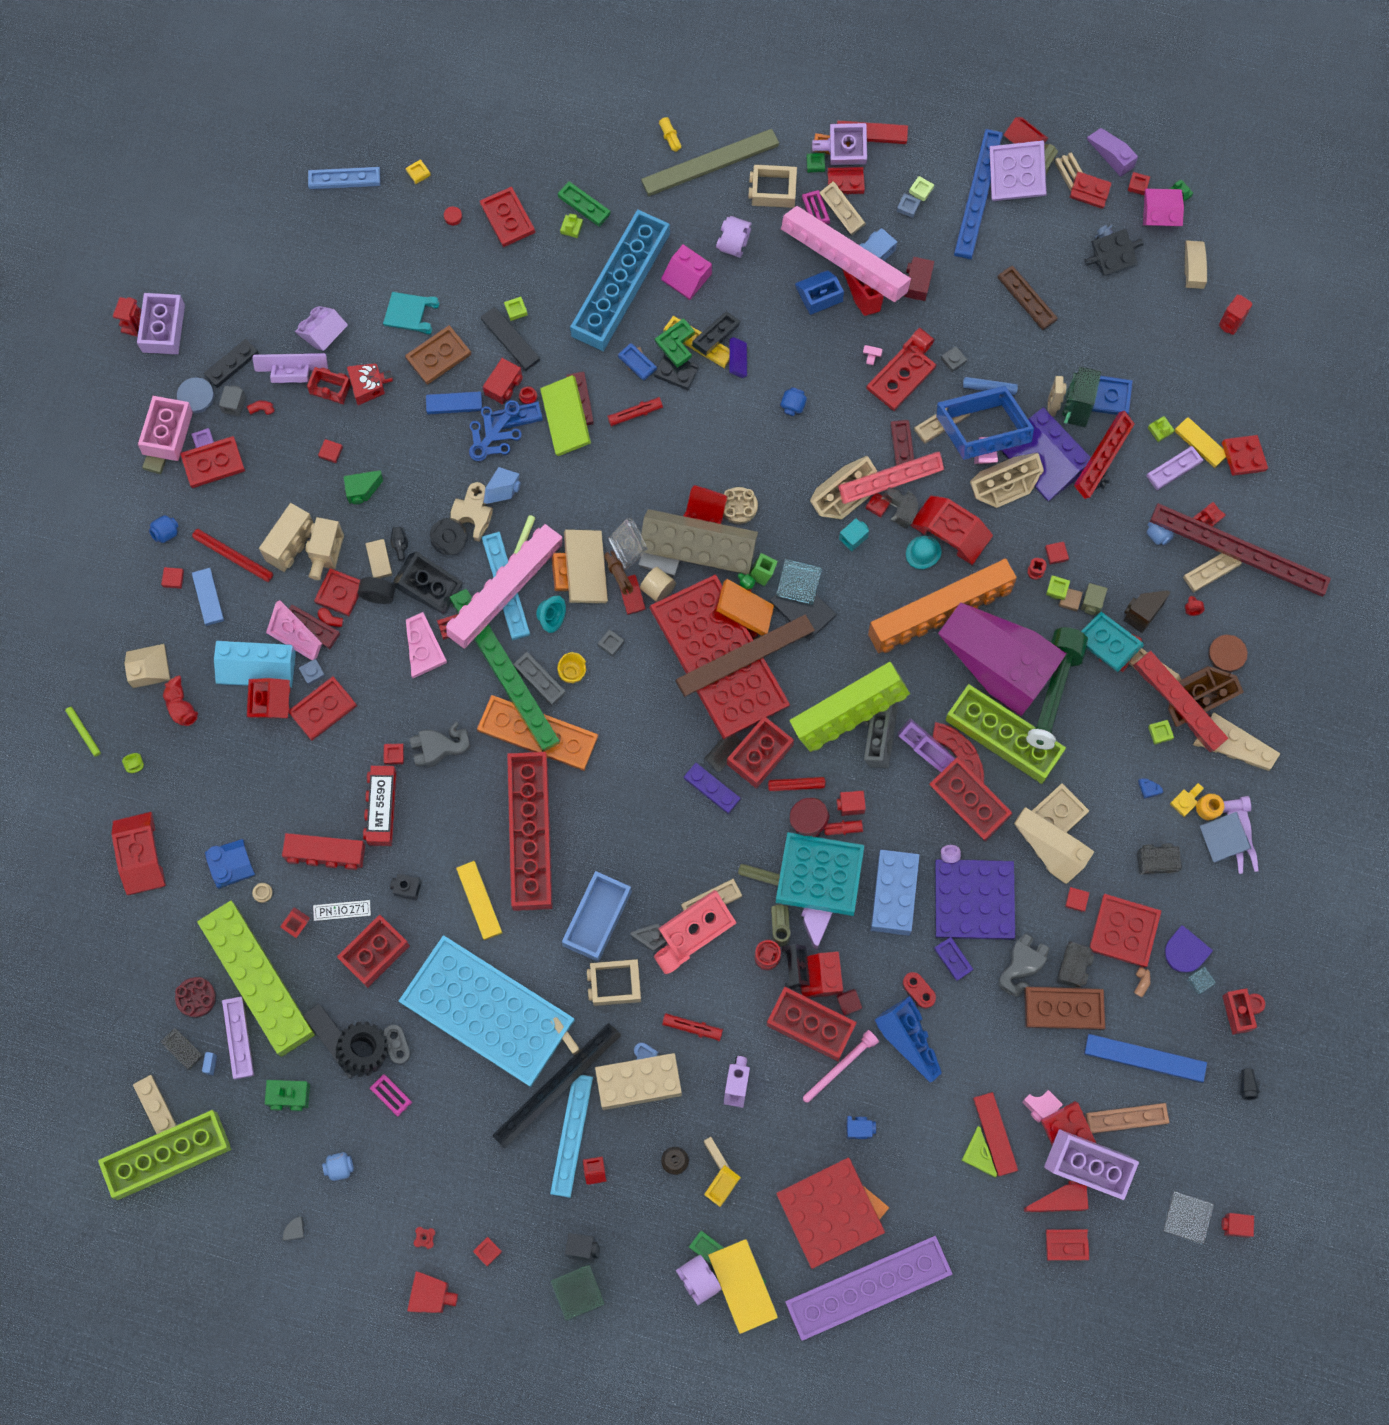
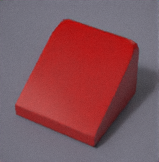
(594, 1170)

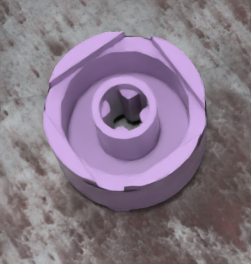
(734, 236)
(699, 1279)

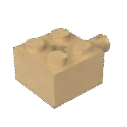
(324, 546)

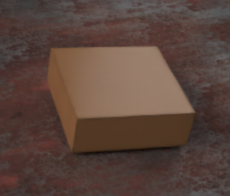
(1071, 600)

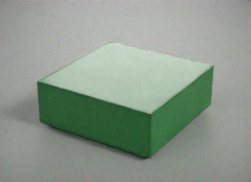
(815, 162)

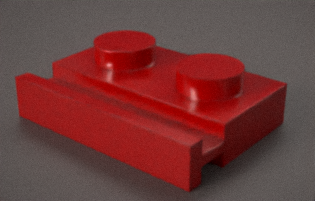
(848, 179)
(1090, 190)
(1067, 1245)

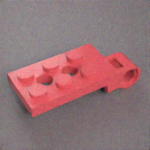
(681, 942)

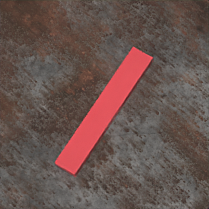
(891, 477)

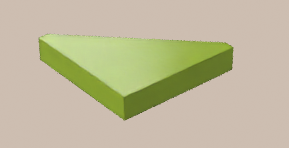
(979, 1155)

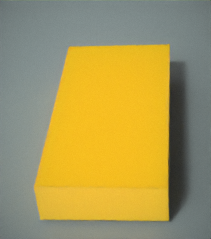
(722, 1185)

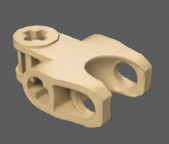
(473, 510)

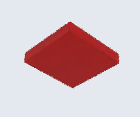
(338, 592)

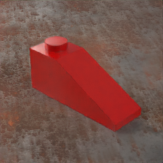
(865, 297)
(1067, 1198)

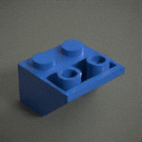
(820, 291)

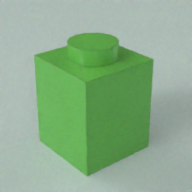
(763, 569)

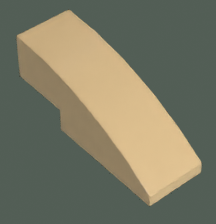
(1195, 264)

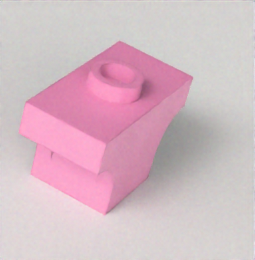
(1042, 1106)

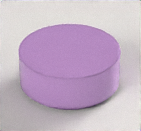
(950, 854)

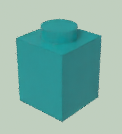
(854, 534)

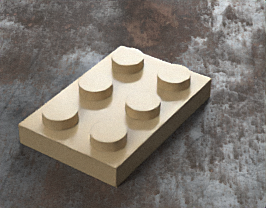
(1061, 809)

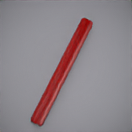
(232, 555)

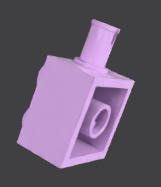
(837, 147)

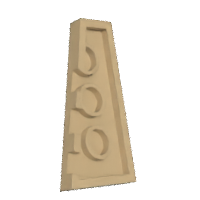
(1243, 745)

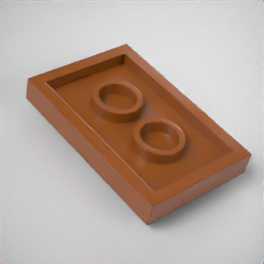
(438, 355)

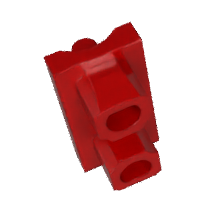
(1210, 515)

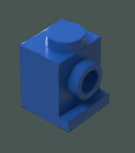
(860, 1128)

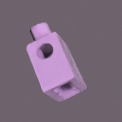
(737, 1082)

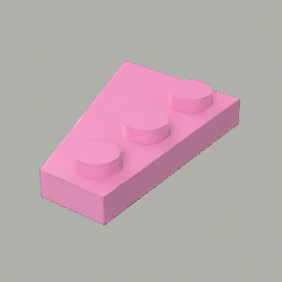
(291, 631)
(423, 647)

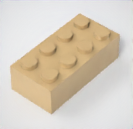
(638, 1081)

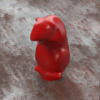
(179, 710)

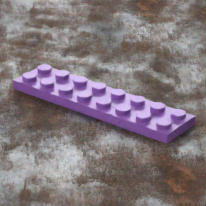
(868, 1288)

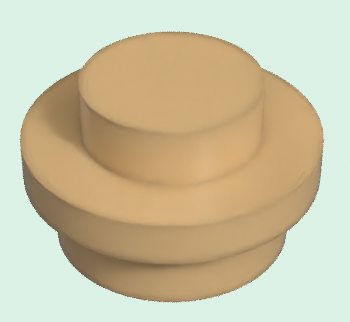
(262, 892)

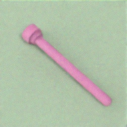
(868, 1040)

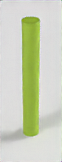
(83, 732)

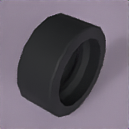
(376, 590)

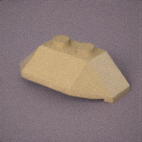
(1007, 480)
(827, 496)

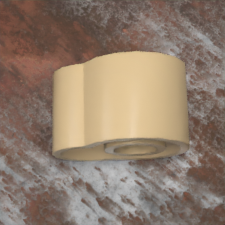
(657, 584)

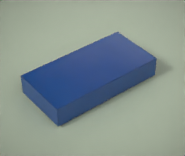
(637, 361)

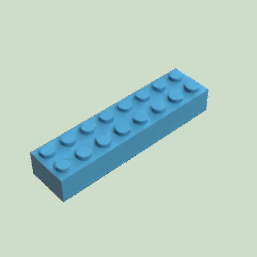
(620, 280)

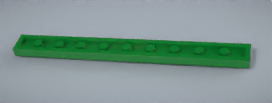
(511, 680)

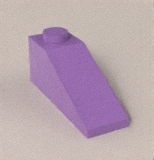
(1114, 151)

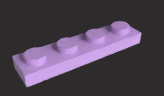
(238, 1038)

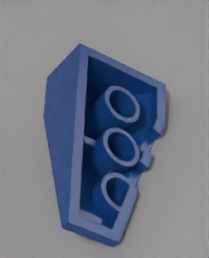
(904, 1031)

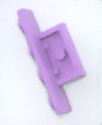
(289, 367)

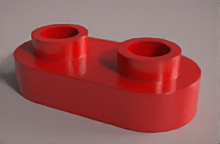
(918, 990)

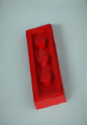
(884, 132)
(995, 1134)

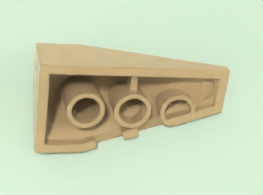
(1057, 849)

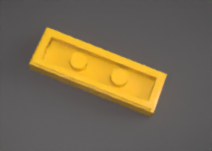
(1202, 443)

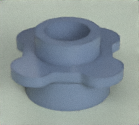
(1104, 231)

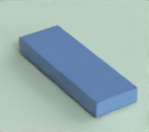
(208, 596)

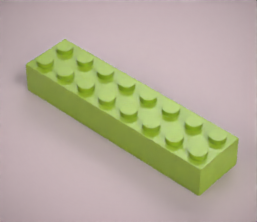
(256, 978)

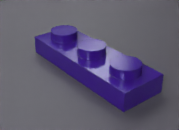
(712, 788)

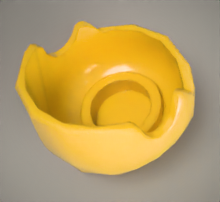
(571, 667)

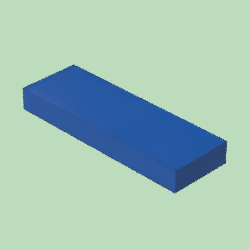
(453, 402)
(528, 414)

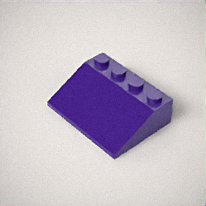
(1058, 451)

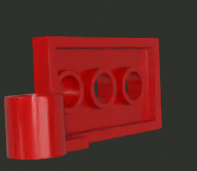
(910, 359)

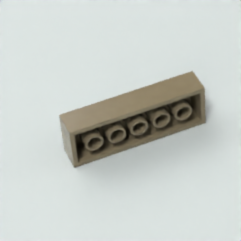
(699, 541)

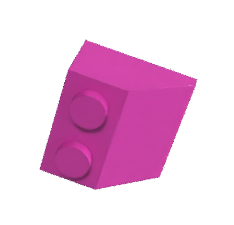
(1163, 207)
(687, 272)

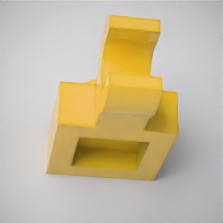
(1186, 801)

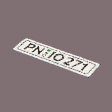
(341, 910)

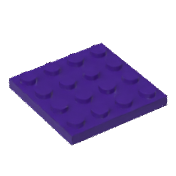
(974, 899)

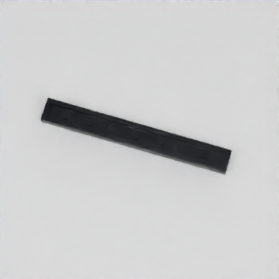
(556, 1085)

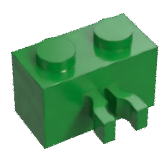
(287, 1094)

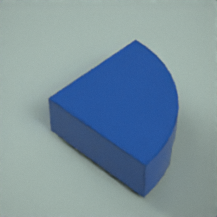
(1149, 788)

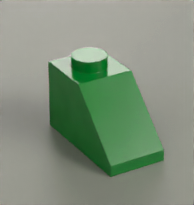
(362, 486)

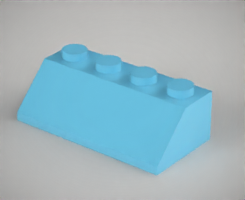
(243, 661)

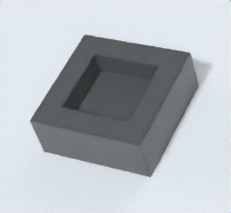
(611, 643)

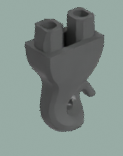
(438, 746)
(1023, 963)

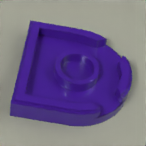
(1185, 951)

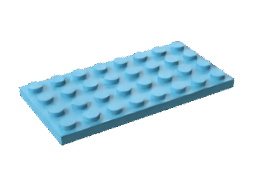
(486, 1010)

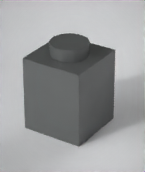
(232, 400)

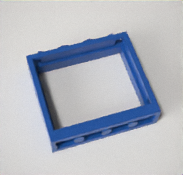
(978, 402)

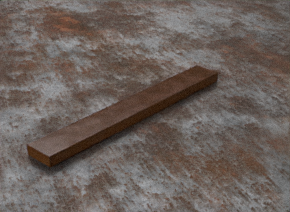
(744, 655)

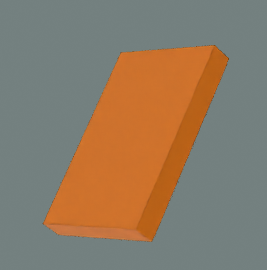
(745, 607)

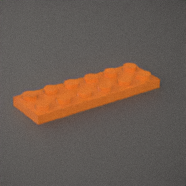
(505, 723)

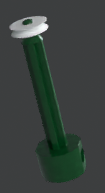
(1074, 645)

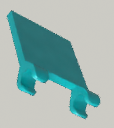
(407, 311)

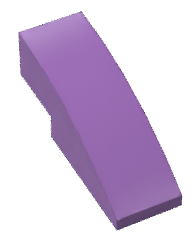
(925, 745)

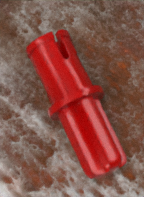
(843, 827)

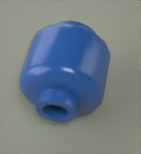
(793, 401)
(163, 529)

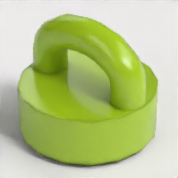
(132, 761)

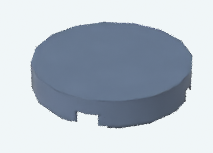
(196, 392)

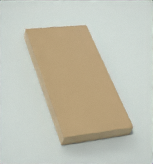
(585, 566)

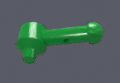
(746, 581)

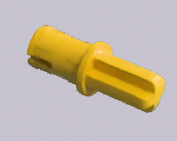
(670, 134)

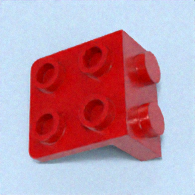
(706, 505)

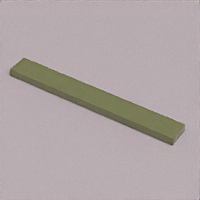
(710, 162)

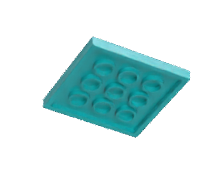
(820, 874)

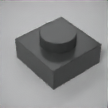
(953, 359)

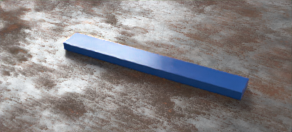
(977, 197)

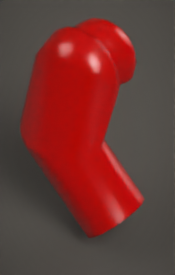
(261, 405)
(327, 618)

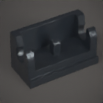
(797, 966)

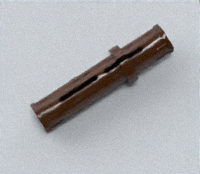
(616, 568)

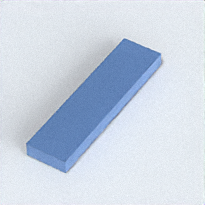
(344, 178)

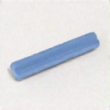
(981, 384)

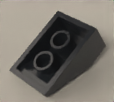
(426, 582)

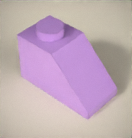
(815, 924)

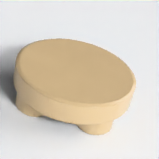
(740, 505)

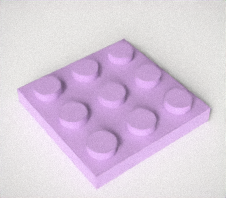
(1018, 170)

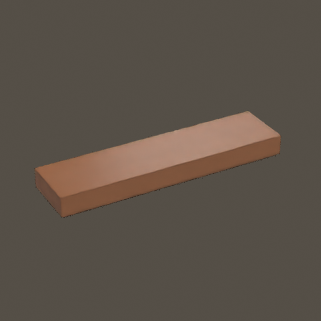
(1127, 1118)

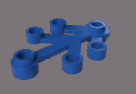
(493, 434)

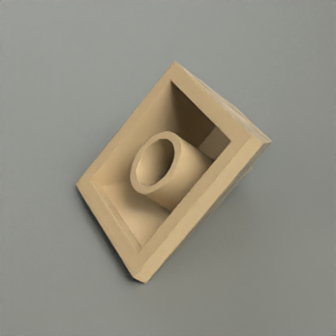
(147, 666)

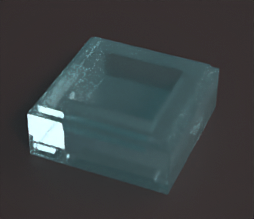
(1201, 980)

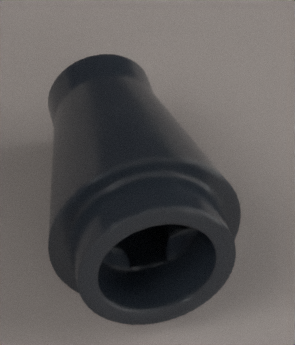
(1248, 1087)

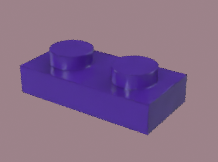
(953, 959)

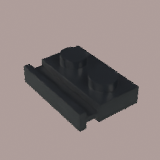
(680, 376)

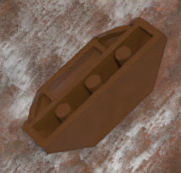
(1209, 689)

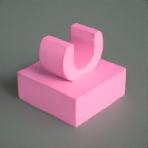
(872, 352)

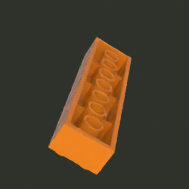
(938, 606)

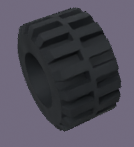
(361, 1064)

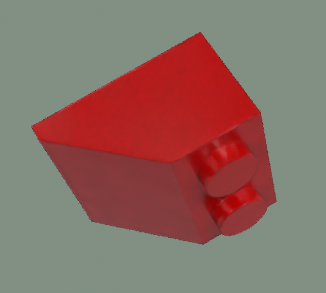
(268, 698)
(823, 975)

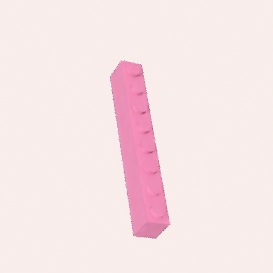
(846, 253)
(503, 586)

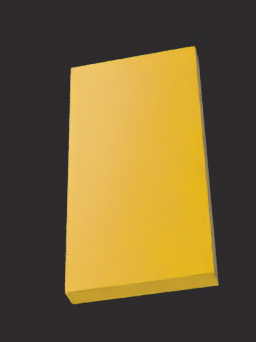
(743, 1286)

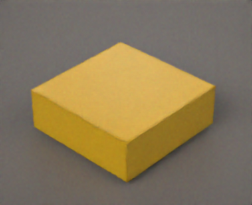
(418, 171)

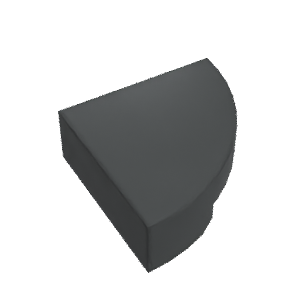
(294, 1230)

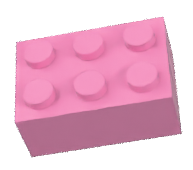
(165, 428)

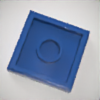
(1113, 395)

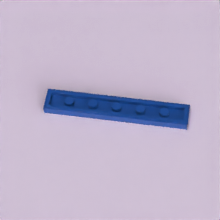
(1145, 1058)

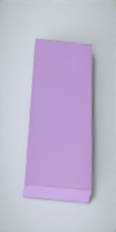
(1174, 468)

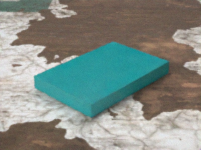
(1111, 642)

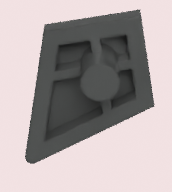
(649, 936)

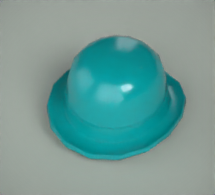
(923, 552)
(551, 613)

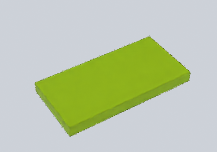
(565, 415)

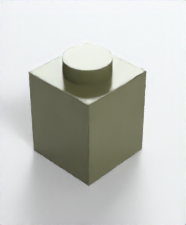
(1093, 599)

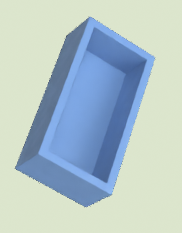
(895, 892)
(596, 916)

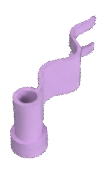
(1243, 806)

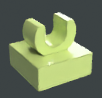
(921, 188)

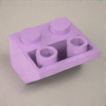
(321, 327)

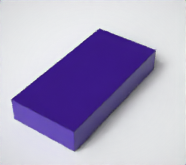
(738, 357)

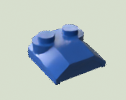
(229, 863)

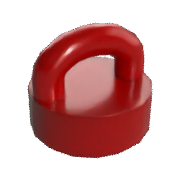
(1194, 607)

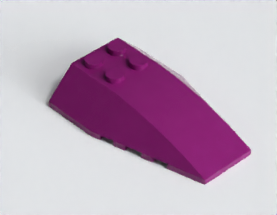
(1001, 655)

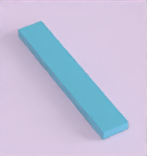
(513, 610)
(571, 1136)

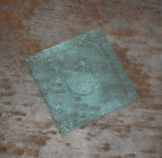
(799, 581)

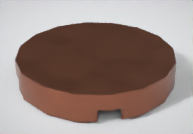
(1228, 653)

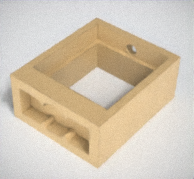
(773, 200)
(593, 994)

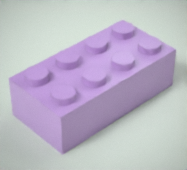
(1091, 1164)

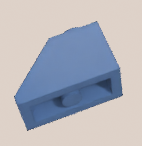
(502, 486)

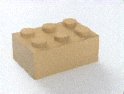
(287, 538)

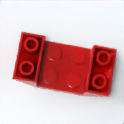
(953, 526)
(137, 854)

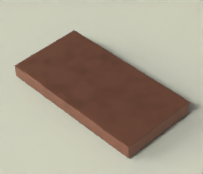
(1064, 1008)

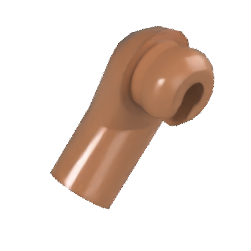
(1144, 982)

